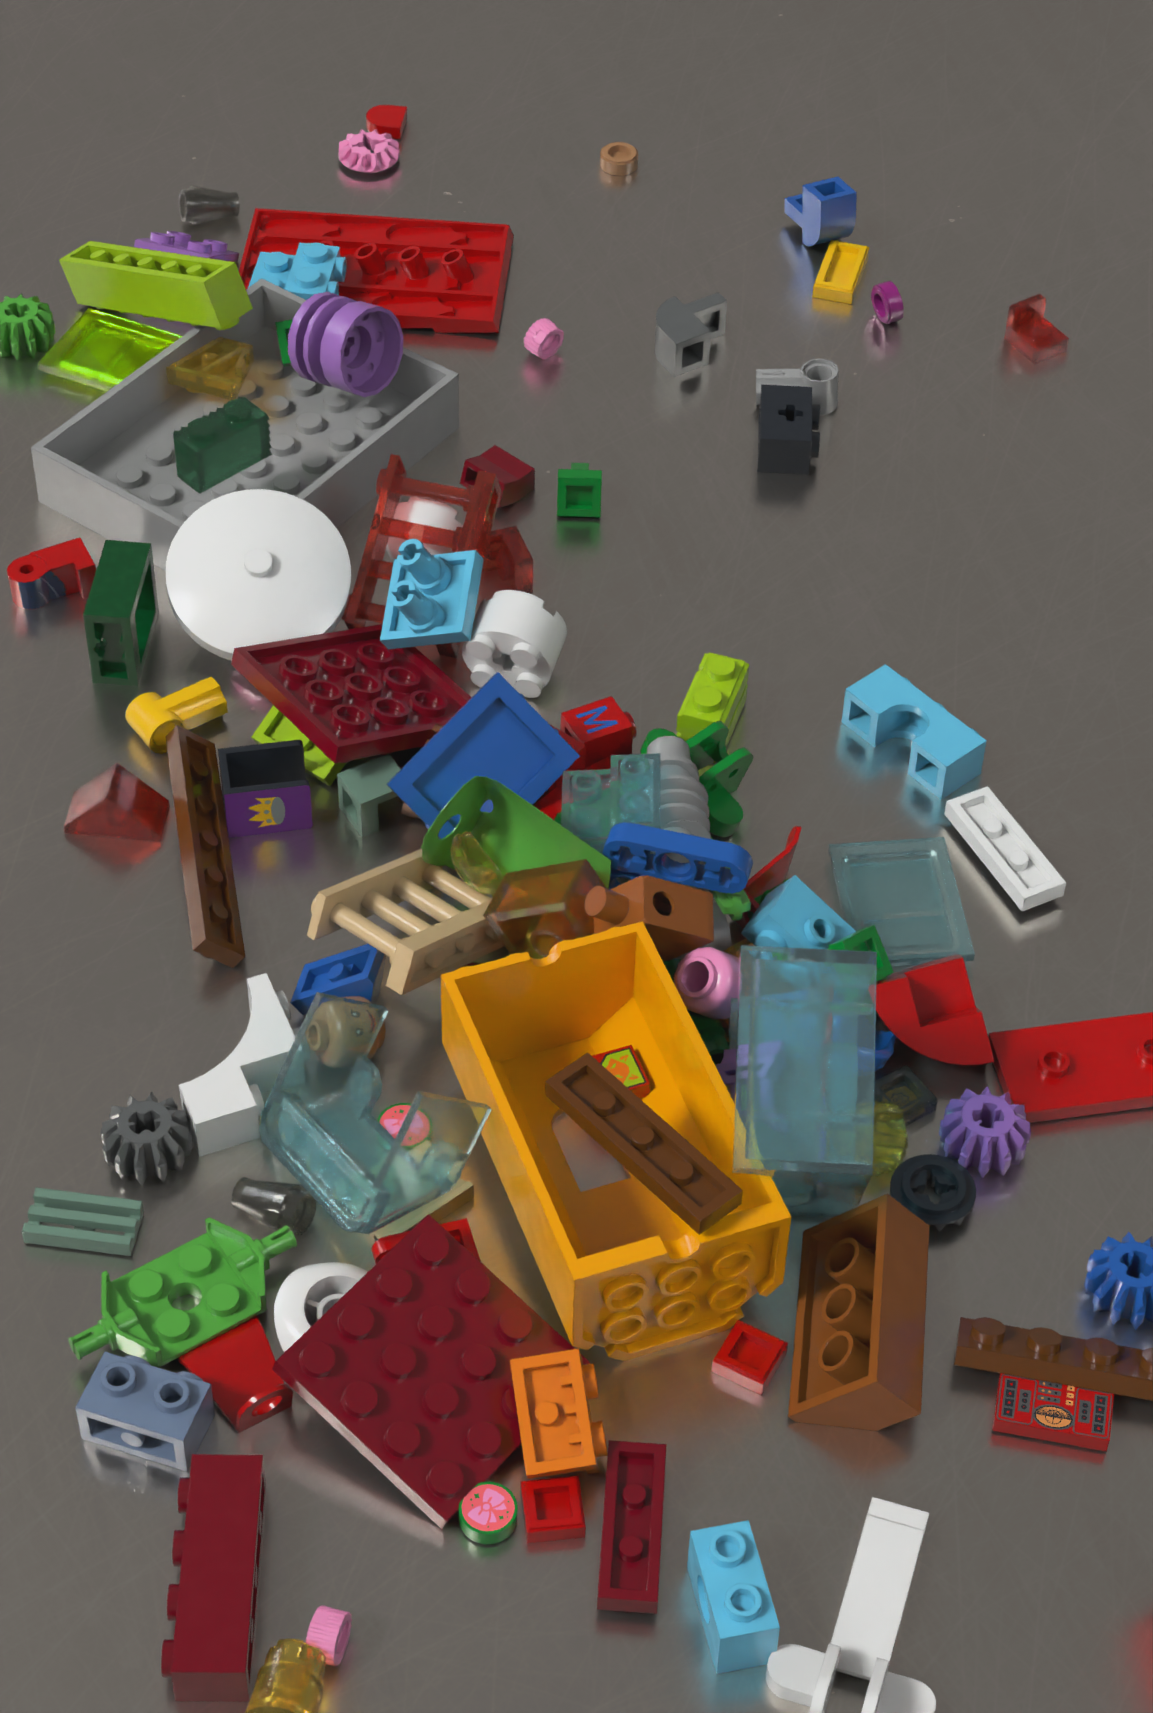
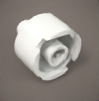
(516, 640)

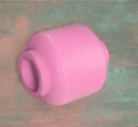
(708, 981)

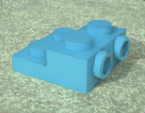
(309, 272)

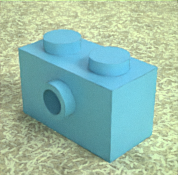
(795, 919)

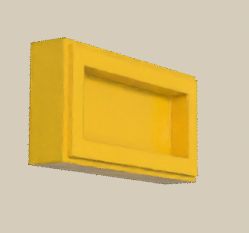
(840, 272)

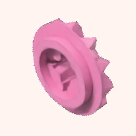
(356, 153)

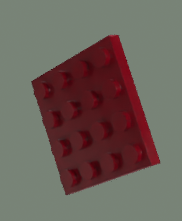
(352, 691)
(422, 1368)

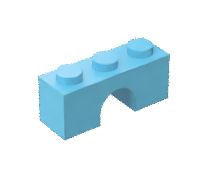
(943, 748)

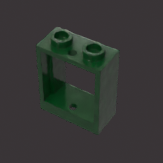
(122, 612)

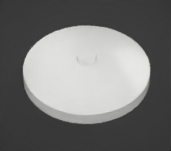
(257, 571)

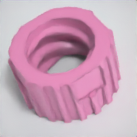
(543, 338)
(330, 1633)

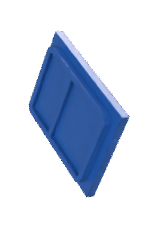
(491, 738)

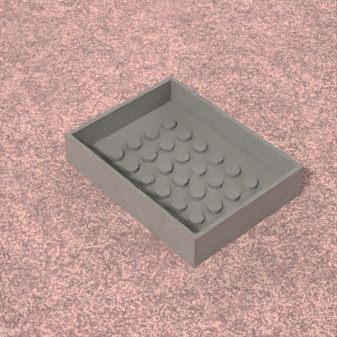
(117, 455)

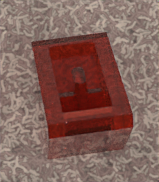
(117, 807)

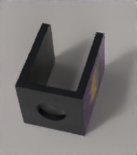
(265, 788)

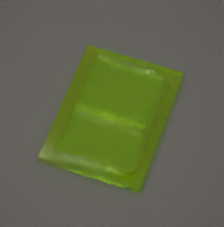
(104, 349)

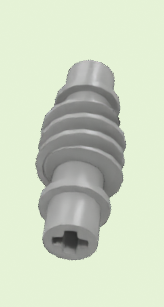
(682, 795)

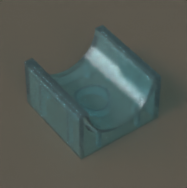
(805, 1074)

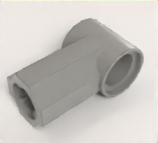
(815, 373)

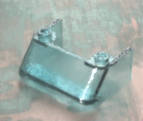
(333, 1145)

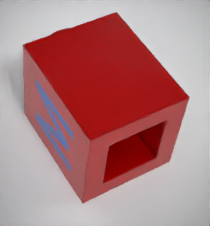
(601, 728)

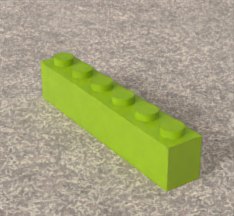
(157, 284)

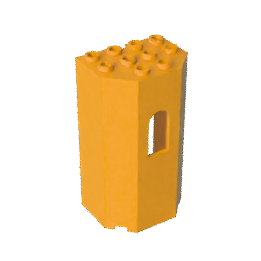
(613, 1254)

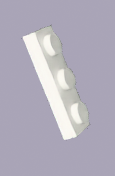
(1005, 848)

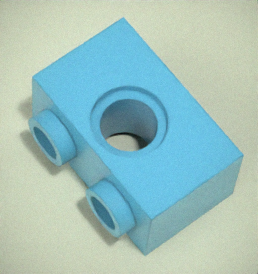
(732, 1596)

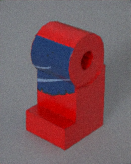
(51, 574)

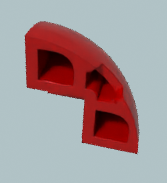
(935, 1012)

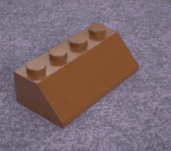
(861, 1318)

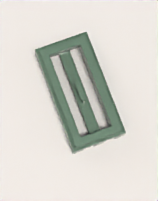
(85, 1214)

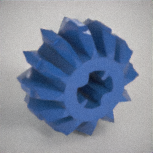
(1122, 1279)

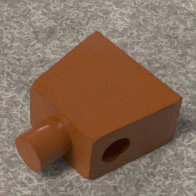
(673, 914)

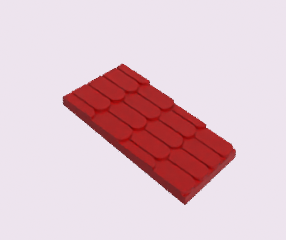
(419, 269)

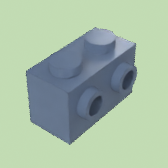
(145, 1410)

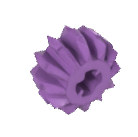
(985, 1131)

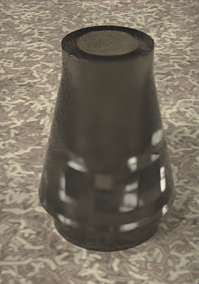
(206, 205)
(275, 1203)

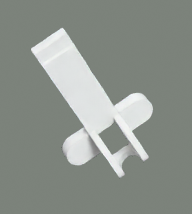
(865, 1624)

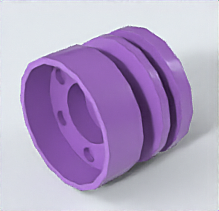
(345, 344)

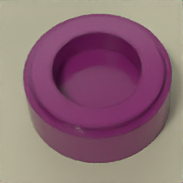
(887, 302)

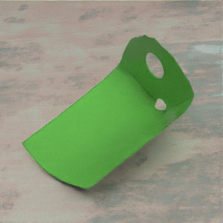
(511, 834)

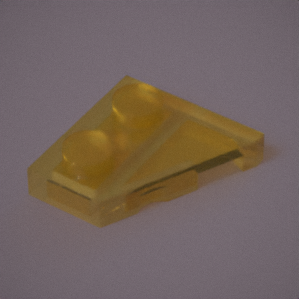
(214, 368)

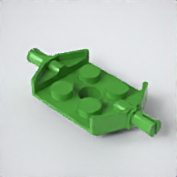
(217, 1267)

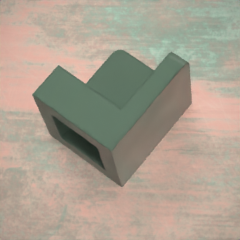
(363, 789)

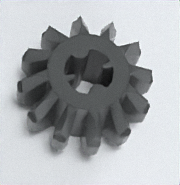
(146, 1138)

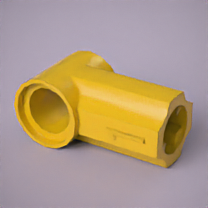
(189, 707)

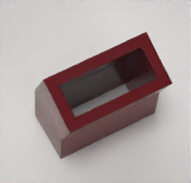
(513, 475)

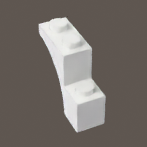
(228, 1098)

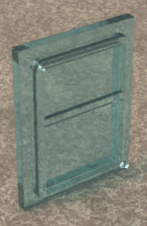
(906, 894)

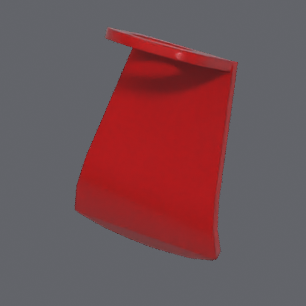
(770, 875)
(241, 1375)

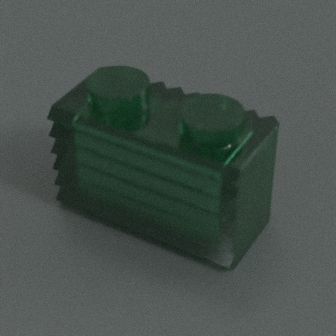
(221, 444)

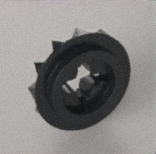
(946, 1178)

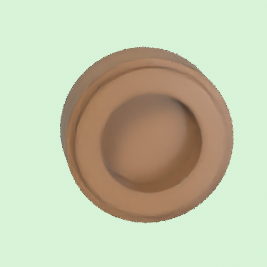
(619, 159)

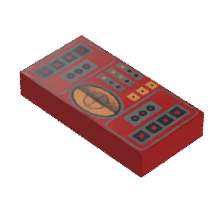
(1053, 1412)

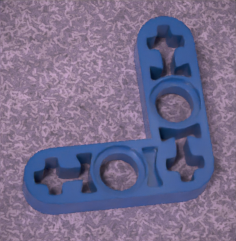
(639, 862)

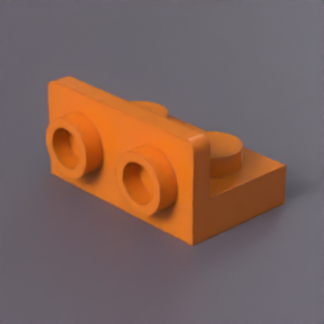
(556, 1415)

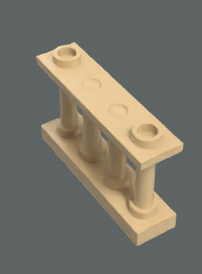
(429, 948)

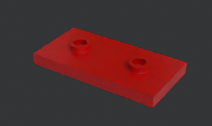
(1077, 1066)

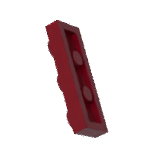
(632, 1527)

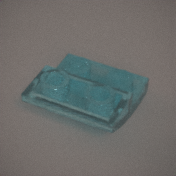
(605, 797)

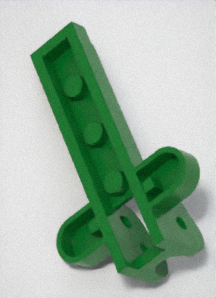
(719, 780)

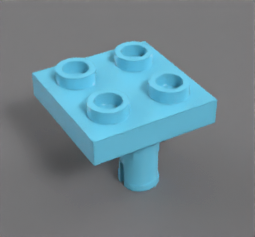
(431, 597)

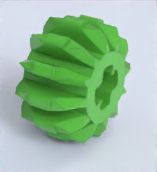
(25, 327)

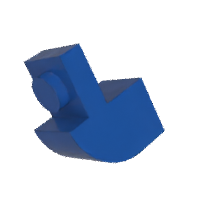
(823, 211)

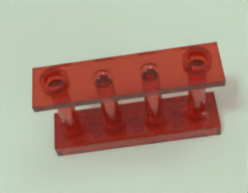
(477, 500)

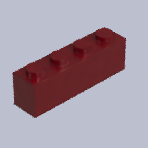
(217, 1579)

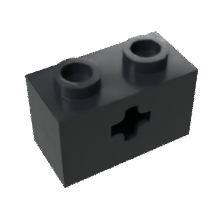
(786, 429)

